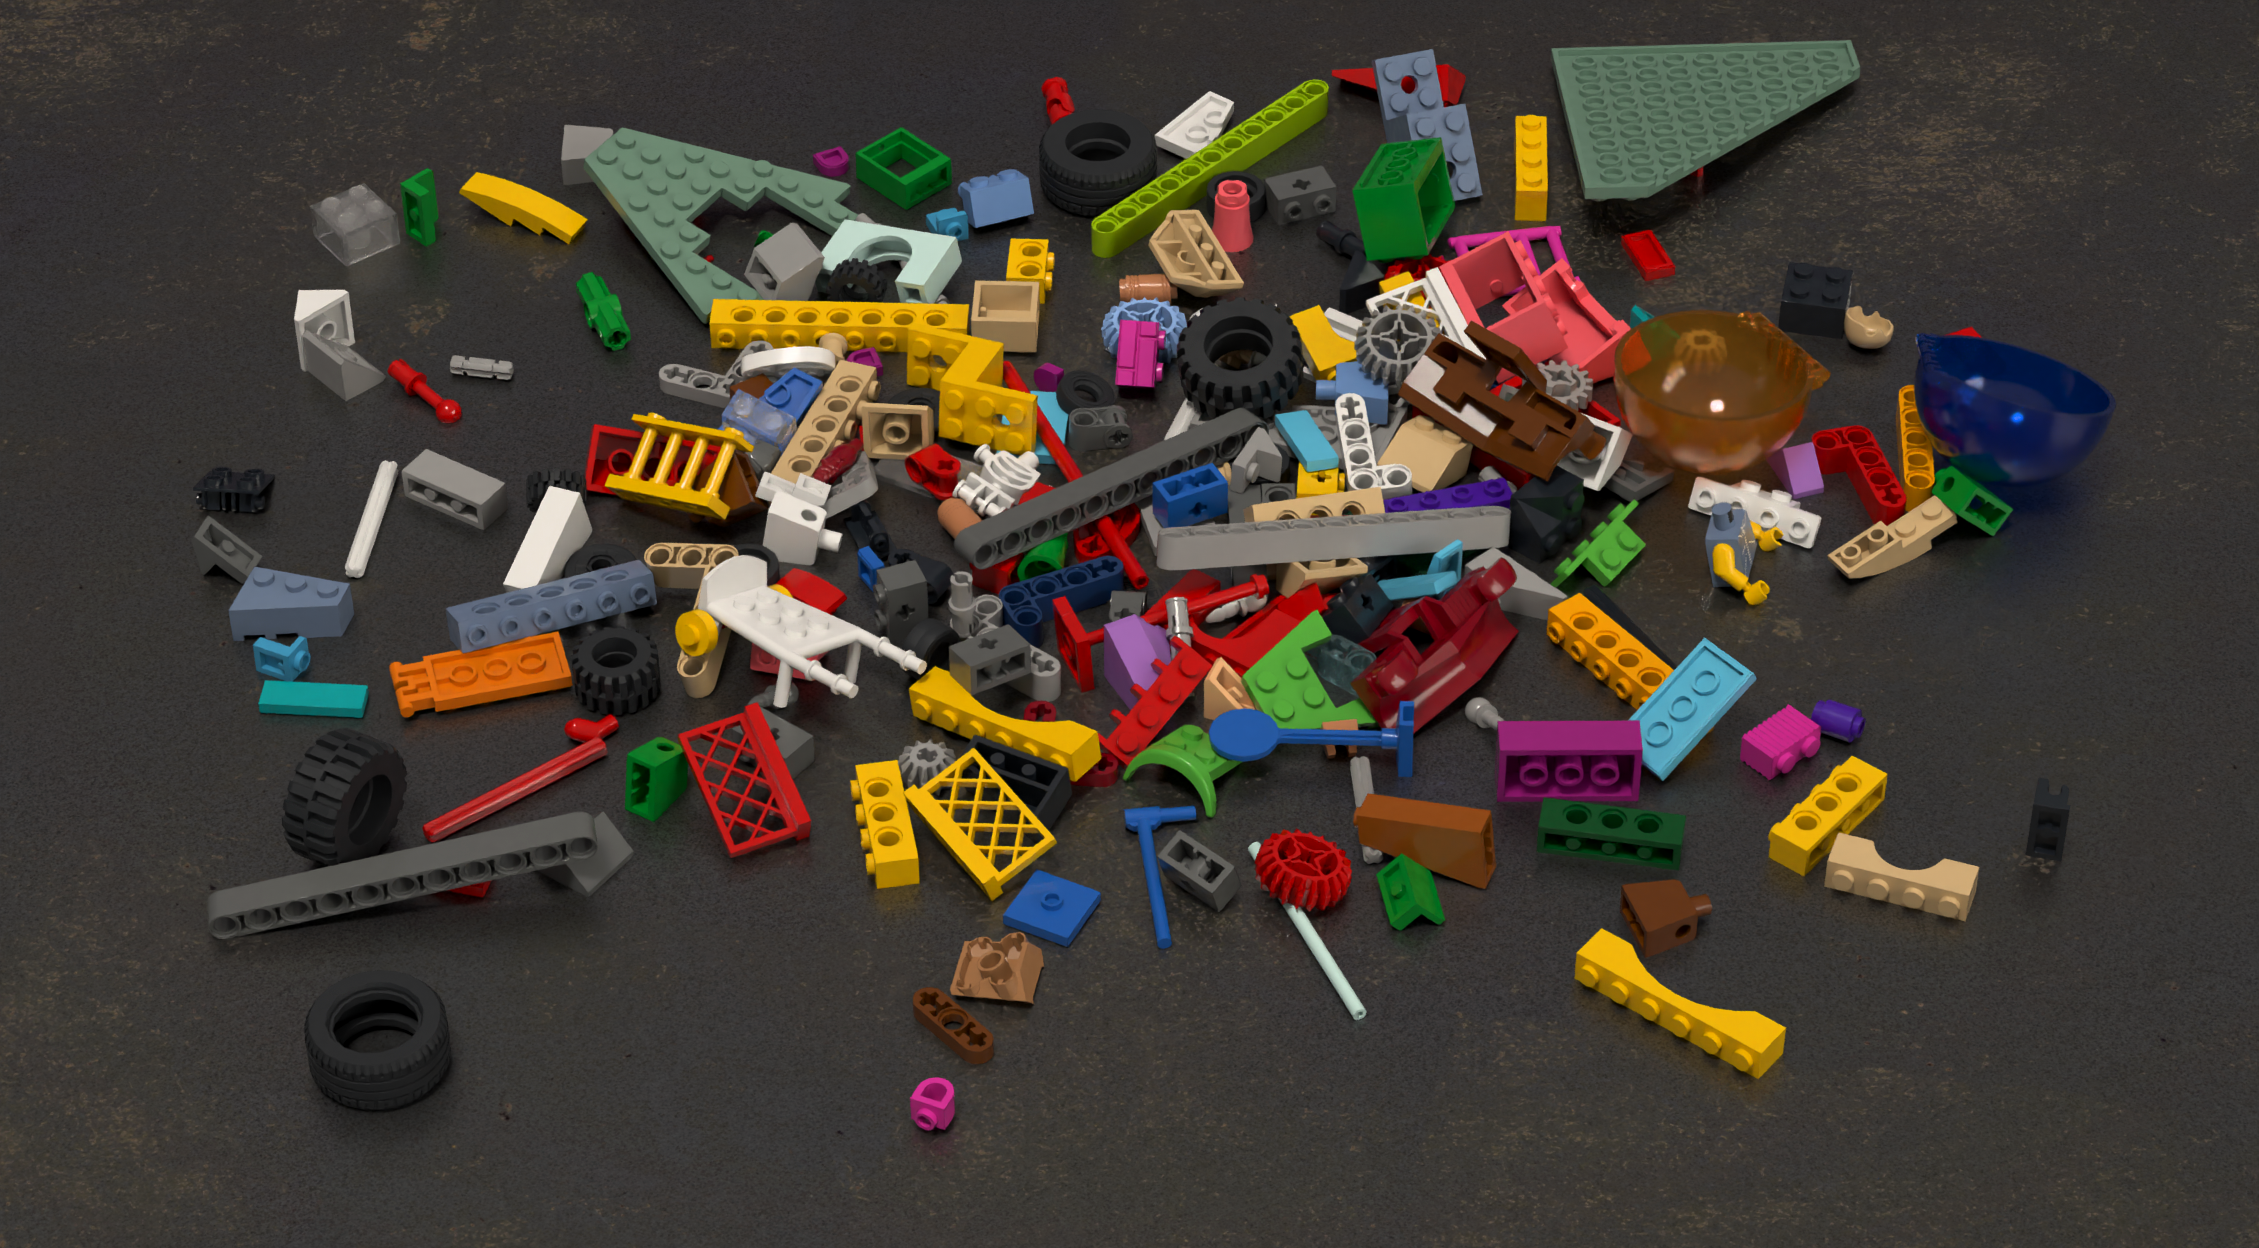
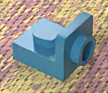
(949, 223)
(281, 660)

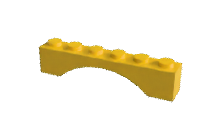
(948, 705)
(1737, 1037)

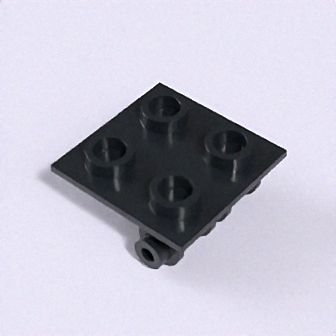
(243, 488)

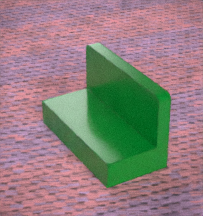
(420, 206)
(1409, 892)

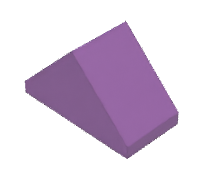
(1798, 470)

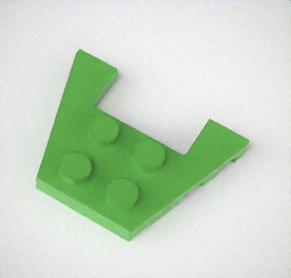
(1289, 689)

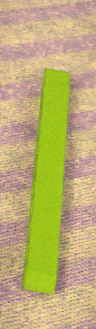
(1189, 179)

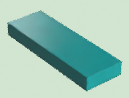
(313, 699)

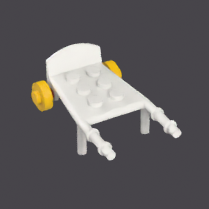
(790, 630)

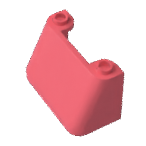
(1590, 328)

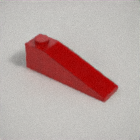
(1450, 81)
(613, 451)

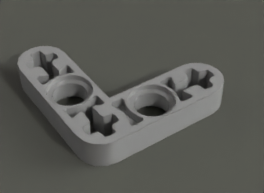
(682, 380)
(857, 486)

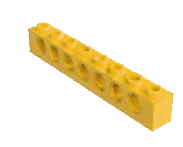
(803, 323)

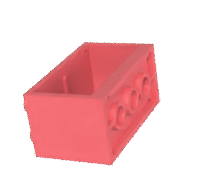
(1495, 271)

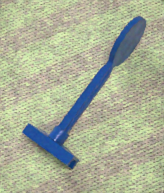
(1253, 735)

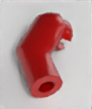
(585, 730)

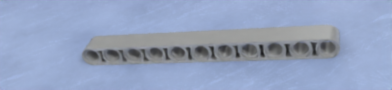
(1331, 537)

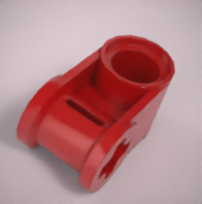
(934, 470)

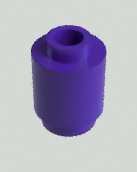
(1839, 720)

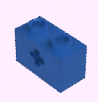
(1190, 497)

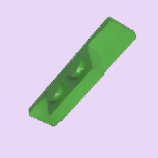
(1609, 550)

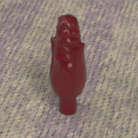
(838, 461)

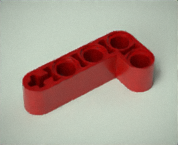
(1859, 455)

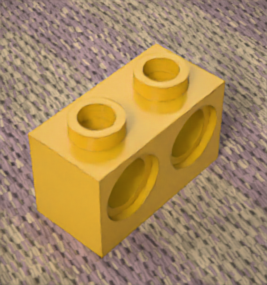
(1030, 262)

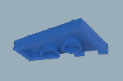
(792, 394)

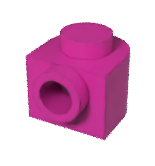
(933, 1103)

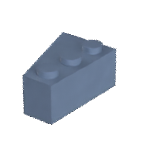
(290, 603)

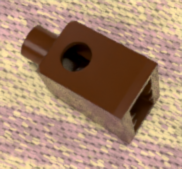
(736, 491)
(1661, 914)

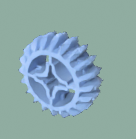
(1145, 310)

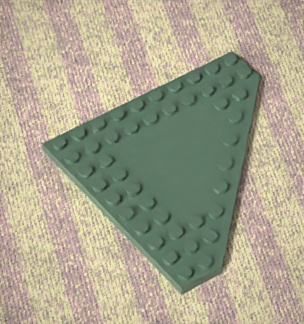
(1669, 109)

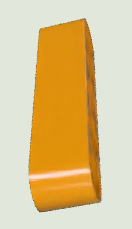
(1914, 452)

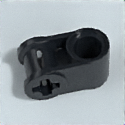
(935, 572)

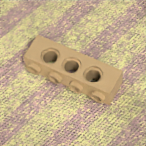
(1329, 505)

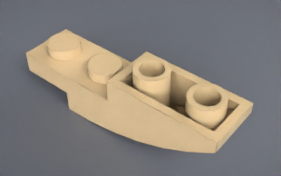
(1892, 545)

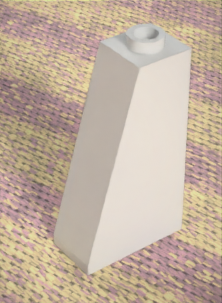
(553, 537)

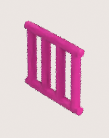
(1551, 233)

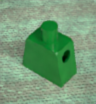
(1957, 492)
(655, 777)

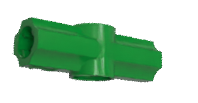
(603, 311)

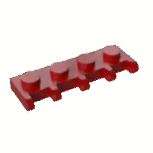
(1155, 704)

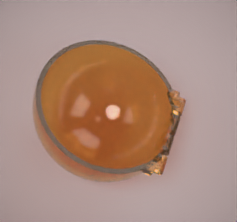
(1713, 388)

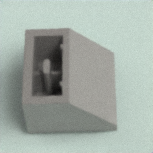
(785, 265)

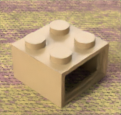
(1007, 314)

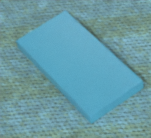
(1689, 706)

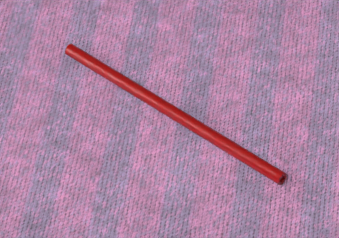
(1072, 472)

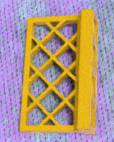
(960, 845)

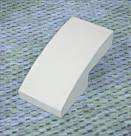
(806, 488)

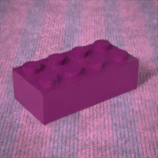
(1568, 760)

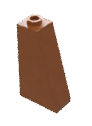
(1435, 835)

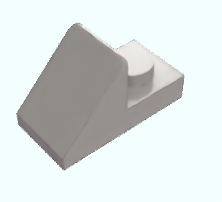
(1256, 459)

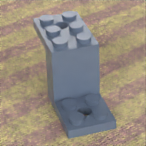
(1425, 117)

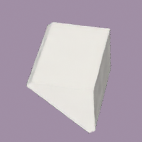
(323, 314)

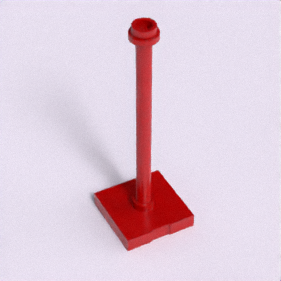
(1076, 644)

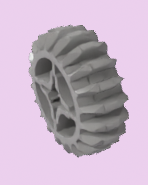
(1378, 342)

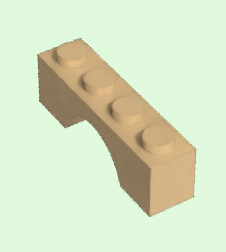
(1940, 890)

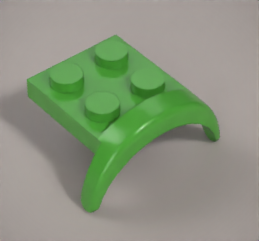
(1190, 754)

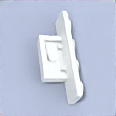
(1762, 507)

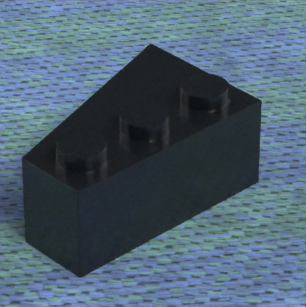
(1037, 782)

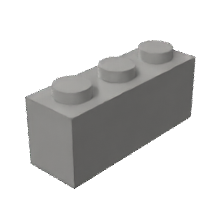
(455, 489)

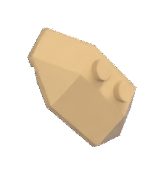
(1193, 255)

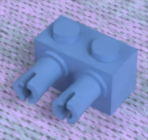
(996, 198)

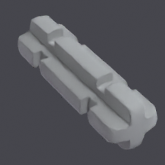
(481, 367)

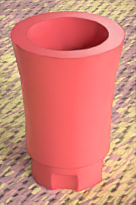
(1232, 216)

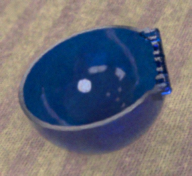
(2007, 409)

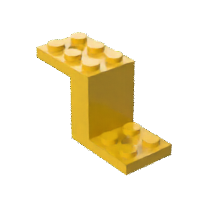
(971, 389)

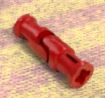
(1058, 100)

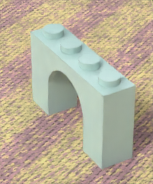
(929, 256)

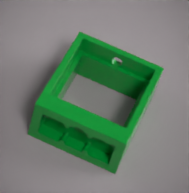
(930, 177)

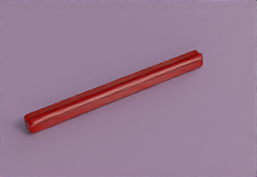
(514, 790)

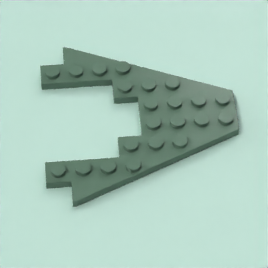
(668, 183)

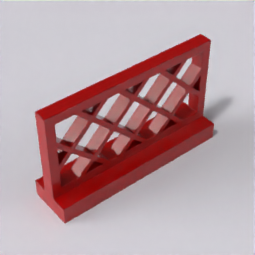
(775, 779)

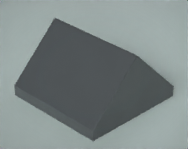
(590, 874)

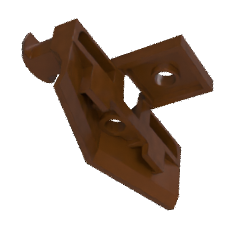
(1526, 431)

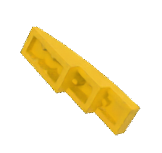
(515, 202)

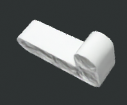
(1359, 455)

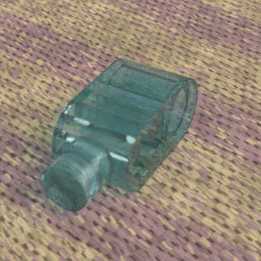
(1341, 661)

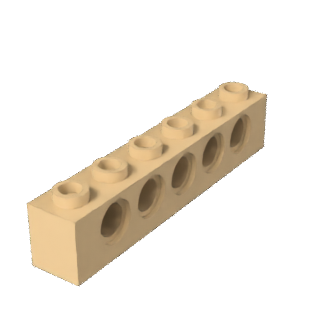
(830, 419)

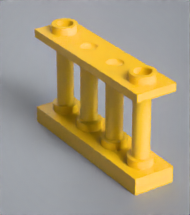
(681, 496)

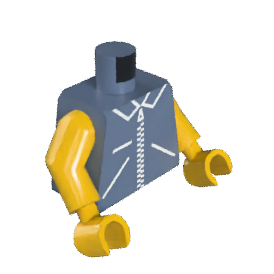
(1732, 548)

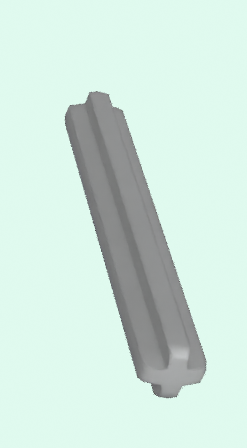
(1362, 786)

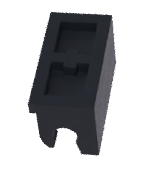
(2048, 822)

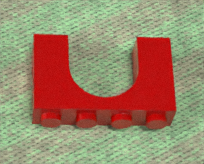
(1238, 652)

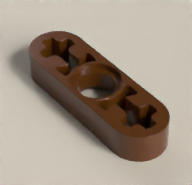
(955, 1039)

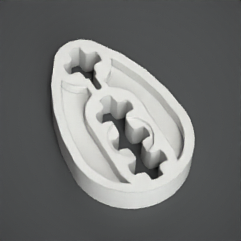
(777, 362)

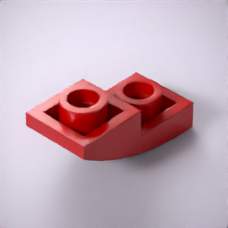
(813, 590)

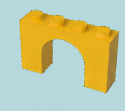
(1324, 347)

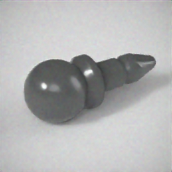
(767, 698)

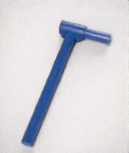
(1144, 821)

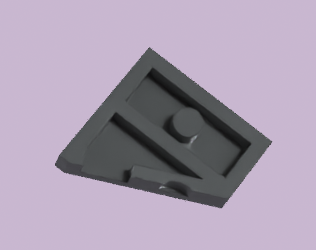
(1635, 482)

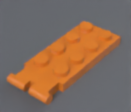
(482, 675)

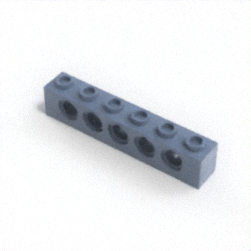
(551, 606)

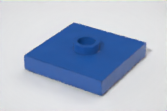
(1052, 908)

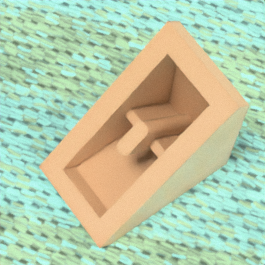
(1224, 691)

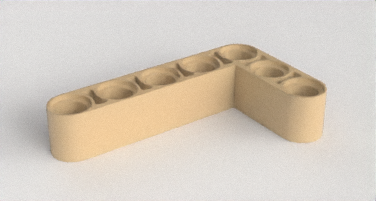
(685, 567)

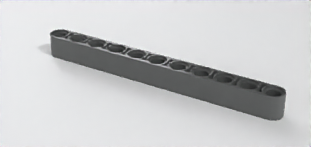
(1104, 490)
(401, 875)

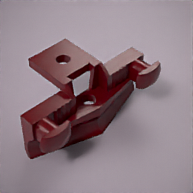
(1467, 640)

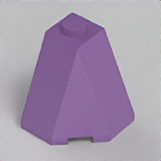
(1128, 655)

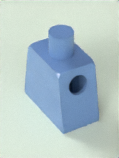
(1352, 379)

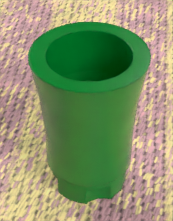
(1044, 558)

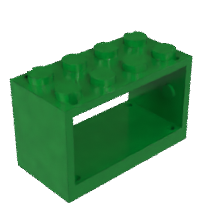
(1404, 199)

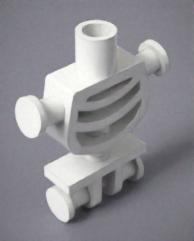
(1000, 481)

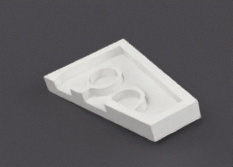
(1196, 126)

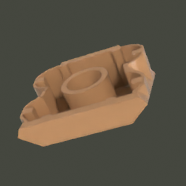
(998, 969)

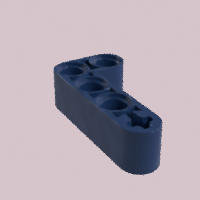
(1084, 585)

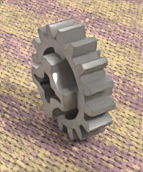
(1567, 384)

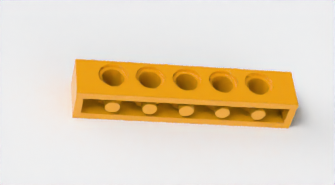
(1606, 650)

